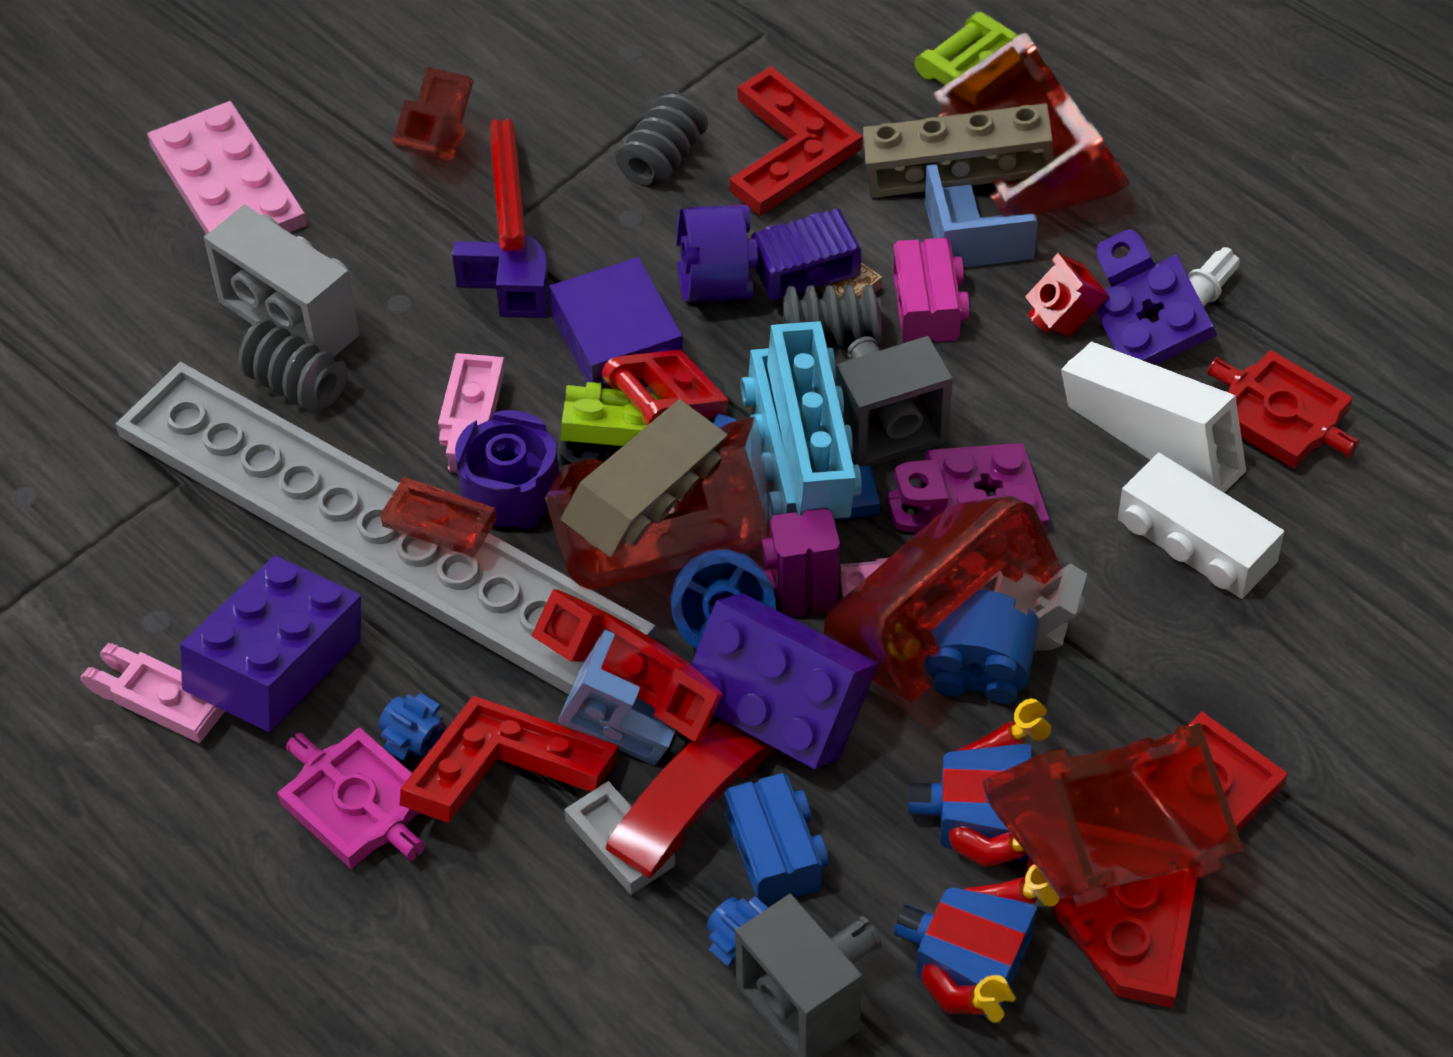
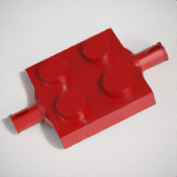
(1286, 408)

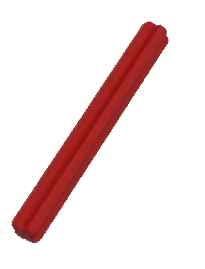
(507, 186)

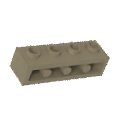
(964, 147)
(645, 479)

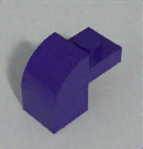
(518, 277)

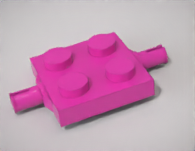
(350, 797)

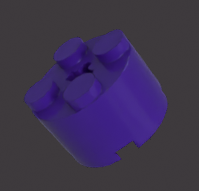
(715, 253)
(508, 466)

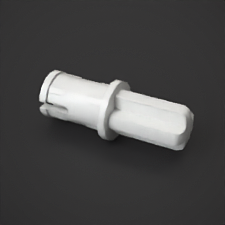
(1214, 274)

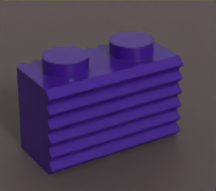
(807, 253)

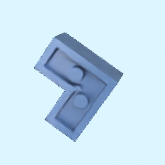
(976, 239)
(612, 711)

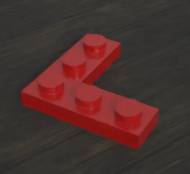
(814, 143)
(494, 732)

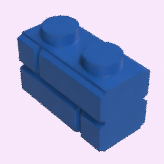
(774, 838)

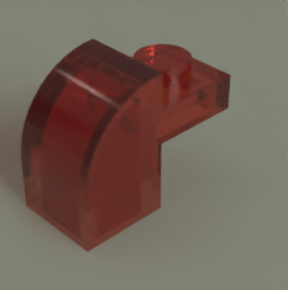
(434, 122)

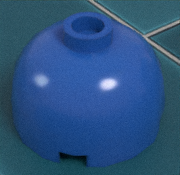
(712, 578)

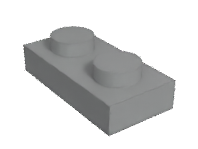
(595, 820)

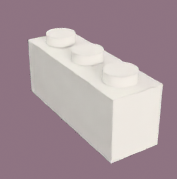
(1200, 525)

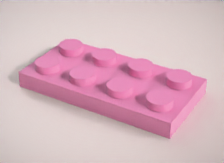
(222, 168)

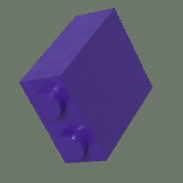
(612, 316)

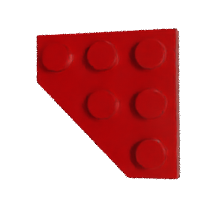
(1135, 935)

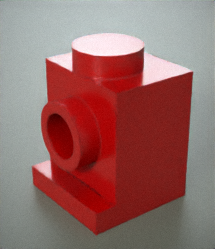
(1065, 297)

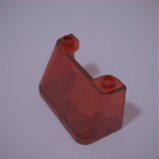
(1082, 162)
(719, 514)
(930, 577)
(1118, 814)

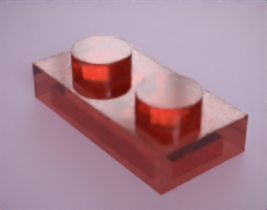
(438, 517)

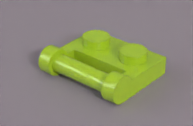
(978, 28)

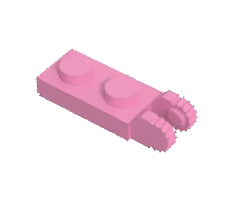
(152, 692)

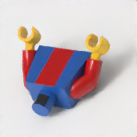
(959, 799)
(975, 942)

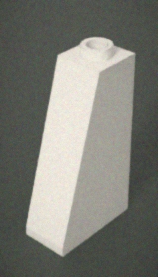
(1158, 412)

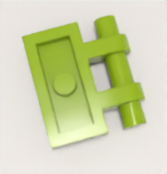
(600, 416)

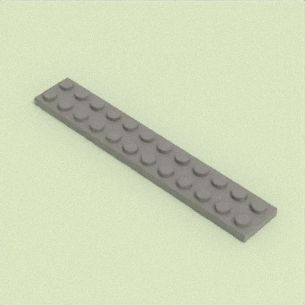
(337, 510)

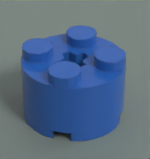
(984, 648)

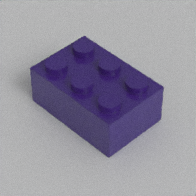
(271, 643)
(783, 679)

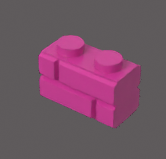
(928, 290)

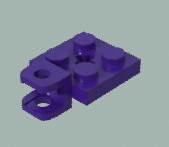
(1142, 286)

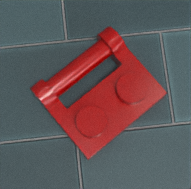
(670, 377)

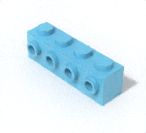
(758, 393)
(811, 419)

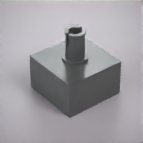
(894, 399)
(802, 976)

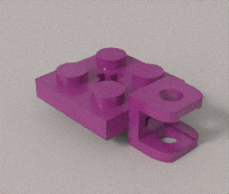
(954, 475)

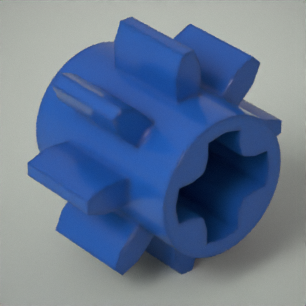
(411, 726)
(726, 920)

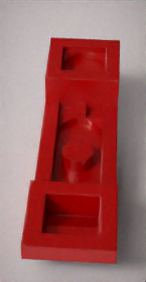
(665, 680)
(682, 793)

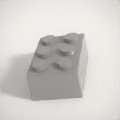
(281, 278)

